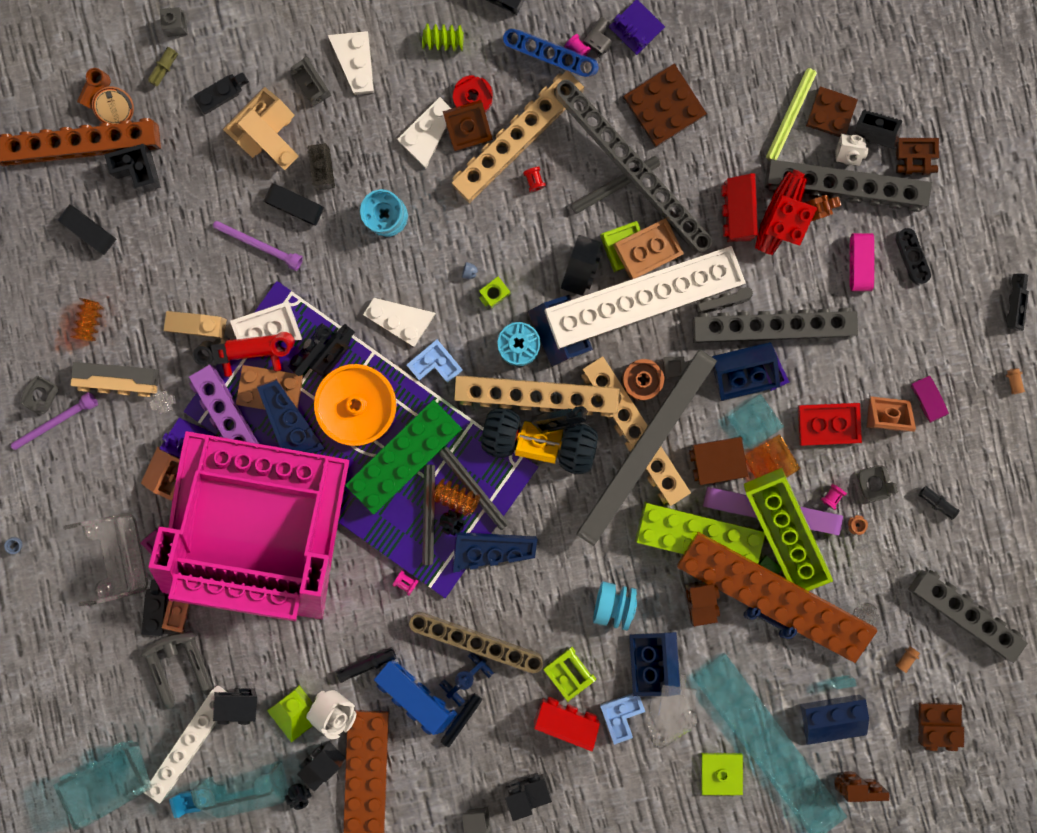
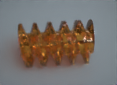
(87, 320)
(456, 499)

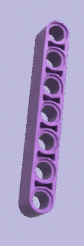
(741, 505)

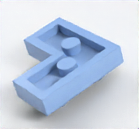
(435, 357)
(616, 716)

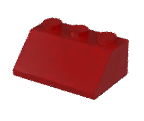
(740, 208)
(567, 723)

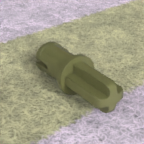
(162, 66)

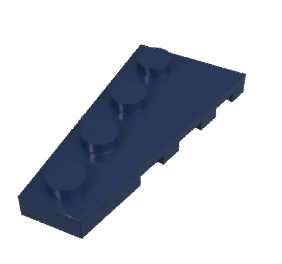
(286, 420)
(490, 549)

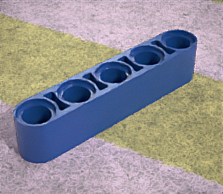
(541, 52)

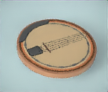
(112, 105)

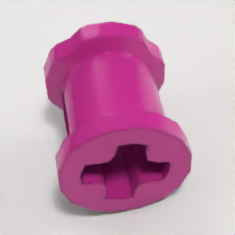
(577, 45)
(833, 496)
(402, 577)

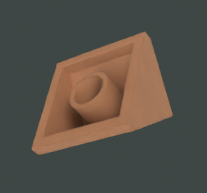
(890, 414)

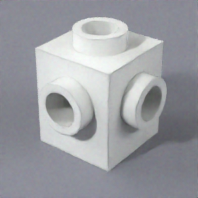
(851, 150)

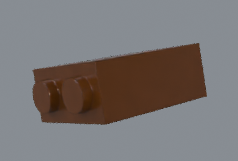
(718, 461)

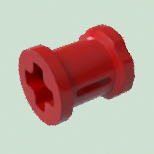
(531, 174)

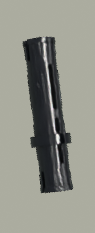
(367, 664)

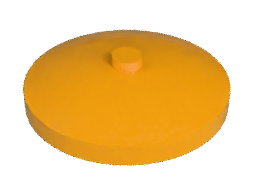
(355, 405)

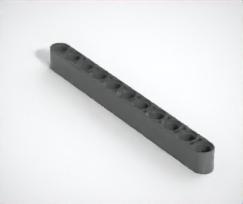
(623, 164)
(646, 447)

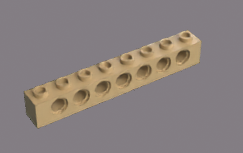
(471, 190)
(465, 384)
(678, 489)

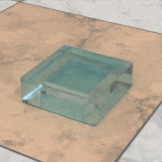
(843, 682)

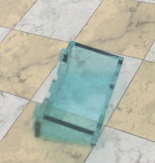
(104, 785)

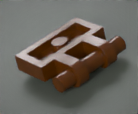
(917, 149)

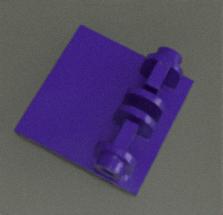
(636, 26)
(174, 440)

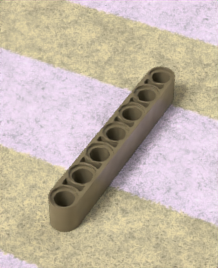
(483, 650)

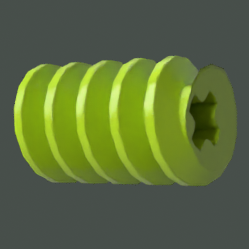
(443, 37)

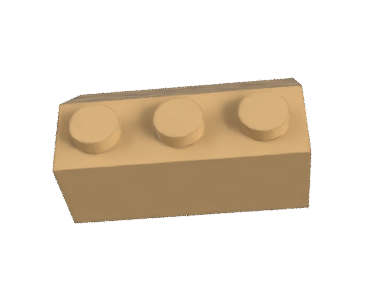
(270, 109)

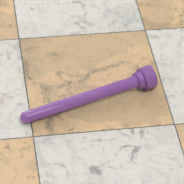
(292, 260)
(86, 402)

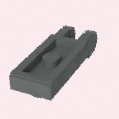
(725, 300)

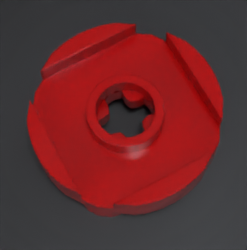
(475, 85)

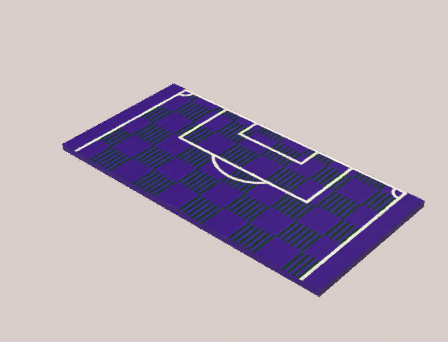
(399, 524)

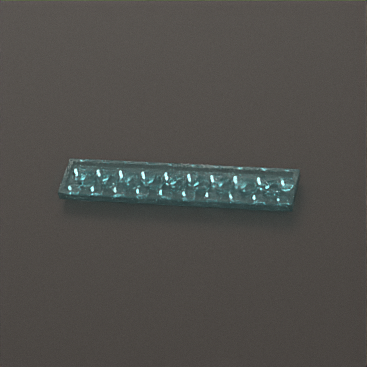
(769, 746)

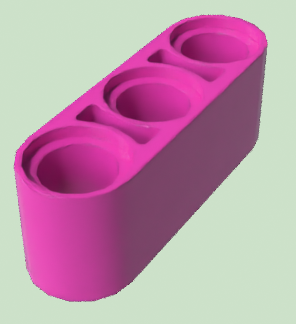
(861, 262)

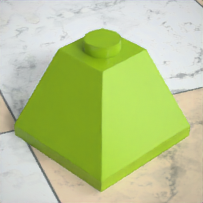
(291, 713)

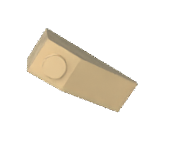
(267, 139)
(195, 324)

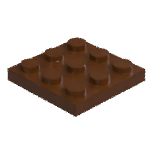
(664, 105)

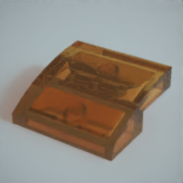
(770, 457)

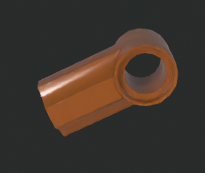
(91, 87)

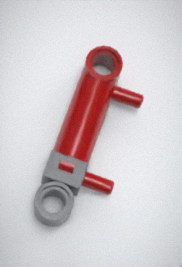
(225, 350)

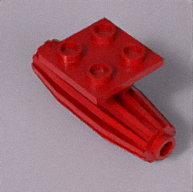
(786, 215)

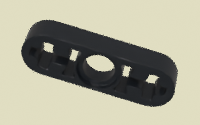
(921, 258)

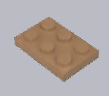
(648, 249)
(253, 376)

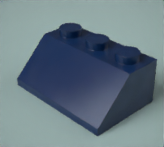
(541, 324)
(743, 371)
(654, 662)
(835, 719)

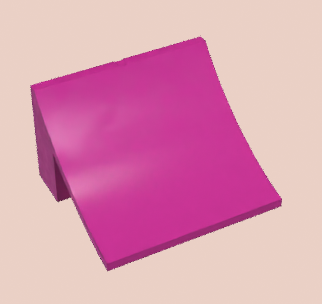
(250, 528)

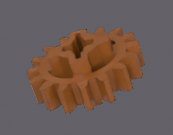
(824, 206)

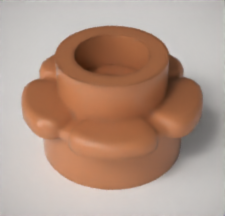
(862, 525)

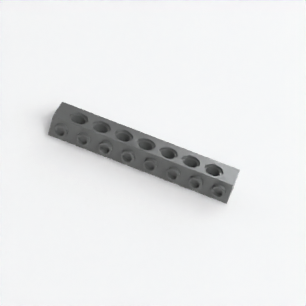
(918, 189)
(847, 326)

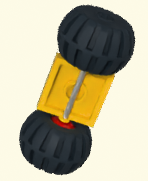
(502, 433)

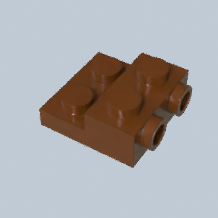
(940, 726)
(856, 789)

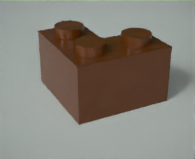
(702, 603)

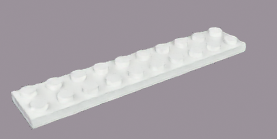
(644, 297)

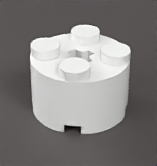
(331, 714)

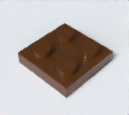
(831, 112)
(467, 125)

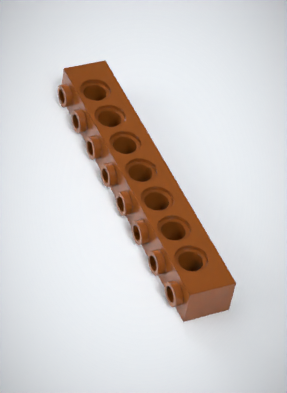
(86, 148)

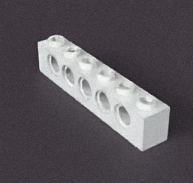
(184, 750)

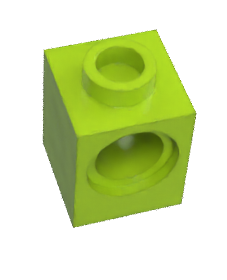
(497, 284)

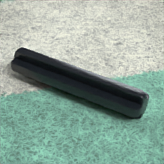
(461, 720)

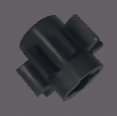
(451, 522)
(298, 796)

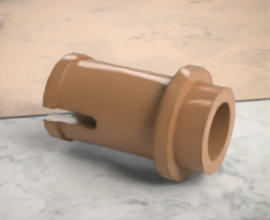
(1015, 380)
(908, 659)

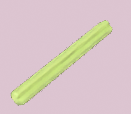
(791, 114)

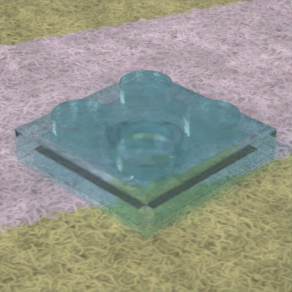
(755, 422)

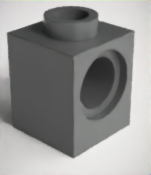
(173, 21)

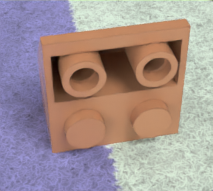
(162, 474)

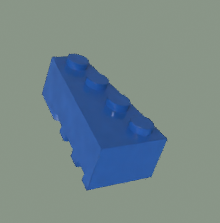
(414, 698)

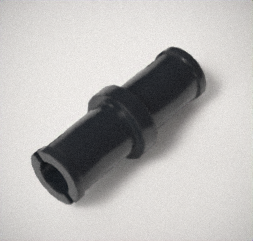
(938, 502)

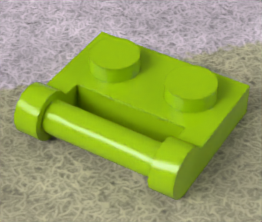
(564, 678)

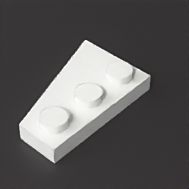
(355, 59)
(425, 133)
(401, 320)
(267, 322)

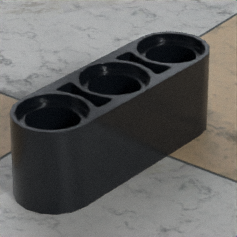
(293, 204)
(86, 229)

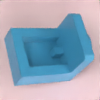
(182, 804)

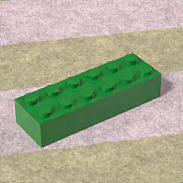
(404, 457)

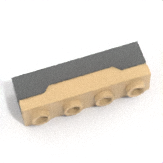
(114, 378)

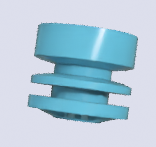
(375, 205)
(518, 356)
(615, 605)

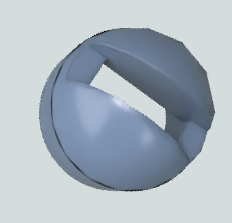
(469, 271)
(9, 542)

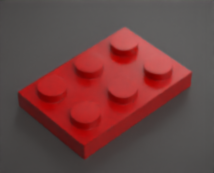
(829, 424)

